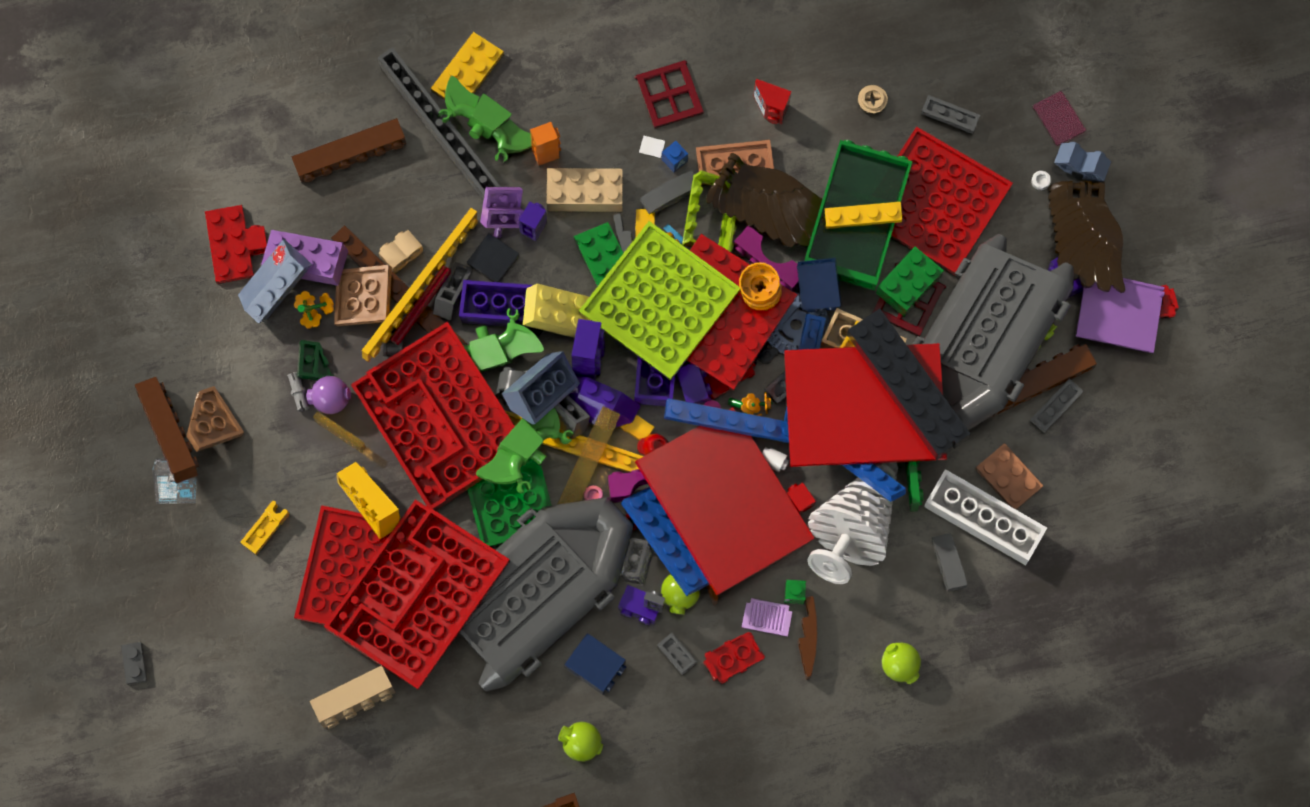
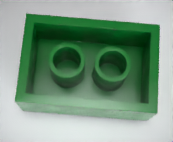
(909, 281)

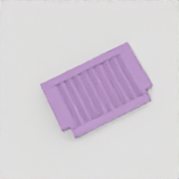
(767, 617)

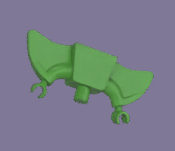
(485, 118)
(498, 350)
(520, 447)

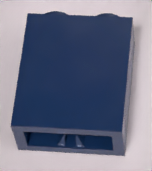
(819, 284)
(596, 664)

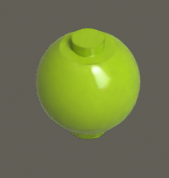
(676, 598)
(901, 662)
(581, 741)

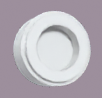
(1041, 180)

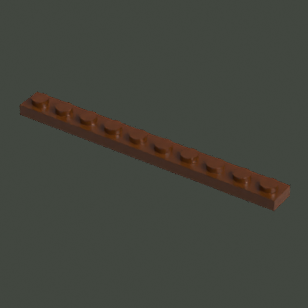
(366, 258)

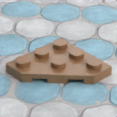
(211, 421)

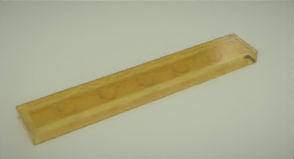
(590, 456)

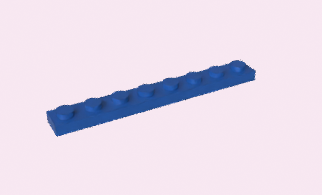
(726, 420)

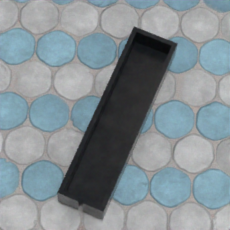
(908, 384)

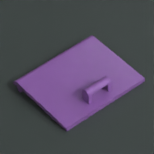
(1122, 318)

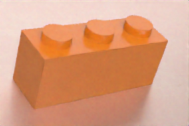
(545, 143)

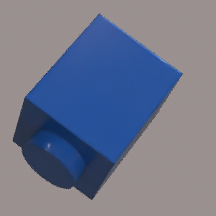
(674, 156)

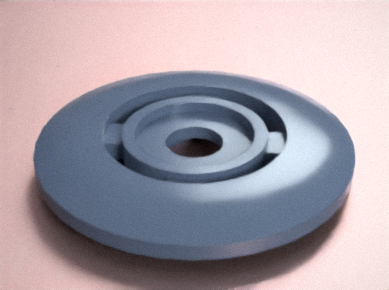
(793, 314)

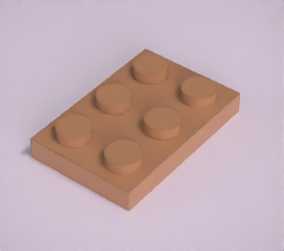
(1009, 477)

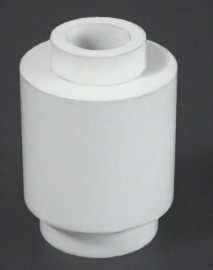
(775, 459)

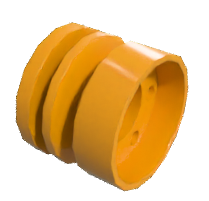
(755, 277)

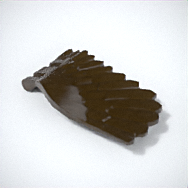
(767, 200)
(1087, 234)

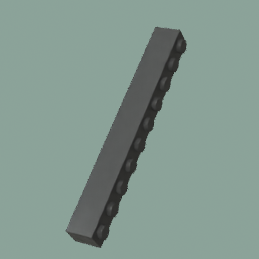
(428, 112)

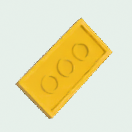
(470, 65)

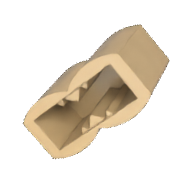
(400, 251)

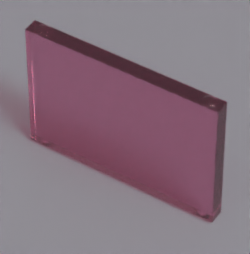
(1059, 118)

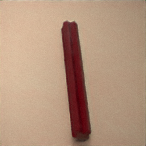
(420, 305)

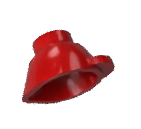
(651, 443)

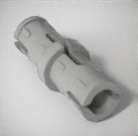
(298, 392)

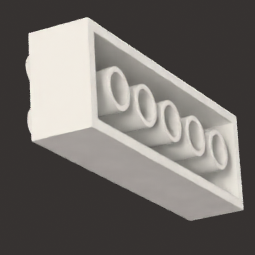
(985, 517)

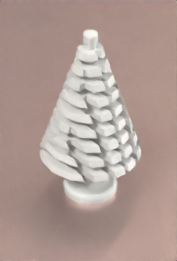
(853, 527)

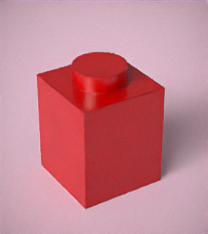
(256, 240)
(801, 497)

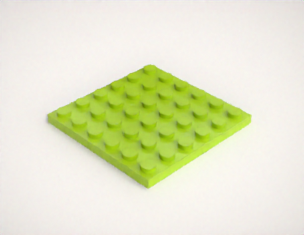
(660, 300)

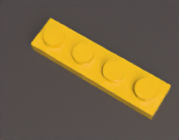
(863, 215)

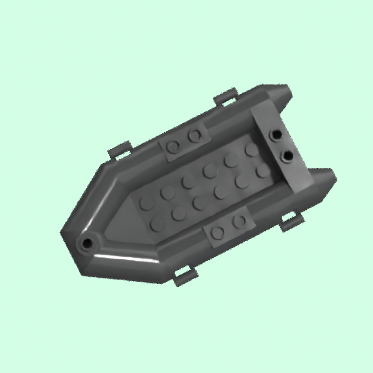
(995, 327)
(551, 582)

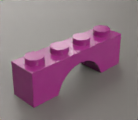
(749, 245)
(624, 484)

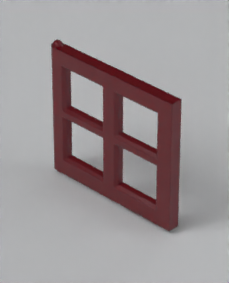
(669, 94)
(927, 308)

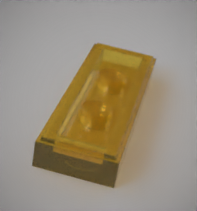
(339, 432)

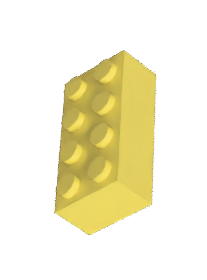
(553, 309)

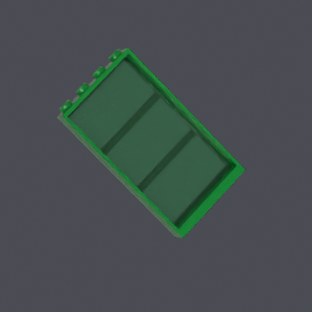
(857, 179)

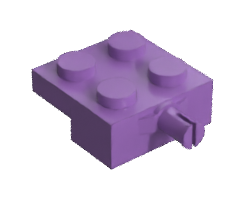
(501, 208)

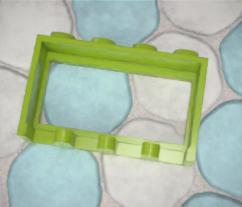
(728, 225)

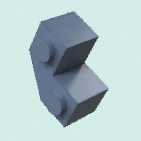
(1090, 164)

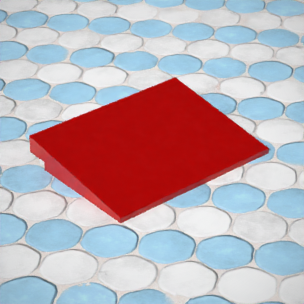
(844, 412)
(435, 414)
(724, 504)
(416, 594)

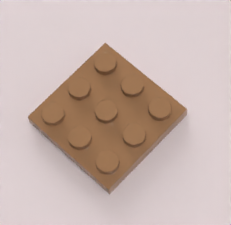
(363, 296)

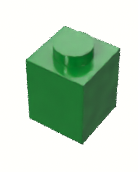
(795, 592)

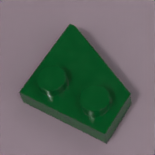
(311, 361)

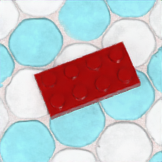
(229, 244)

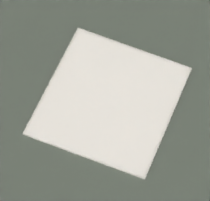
(652, 146)

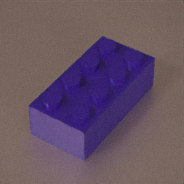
(488, 302)
(588, 349)
(652, 386)

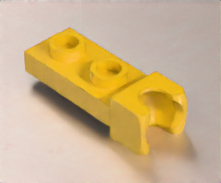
(264, 528)

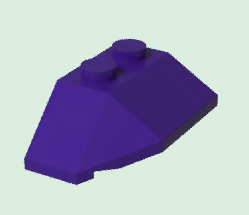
(594, 395)

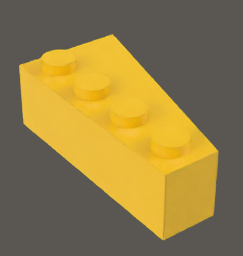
(369, 499)

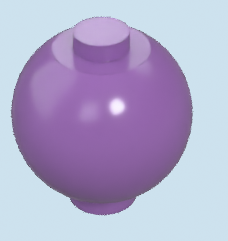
(329, 395)

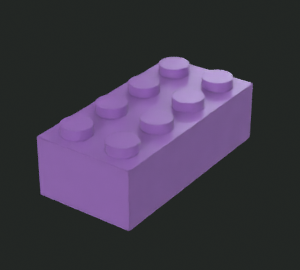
(324, 255)

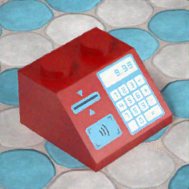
(772, 101)

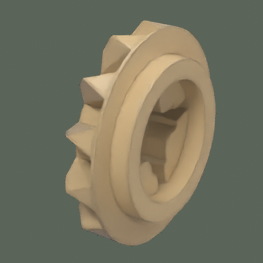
(878, 93)

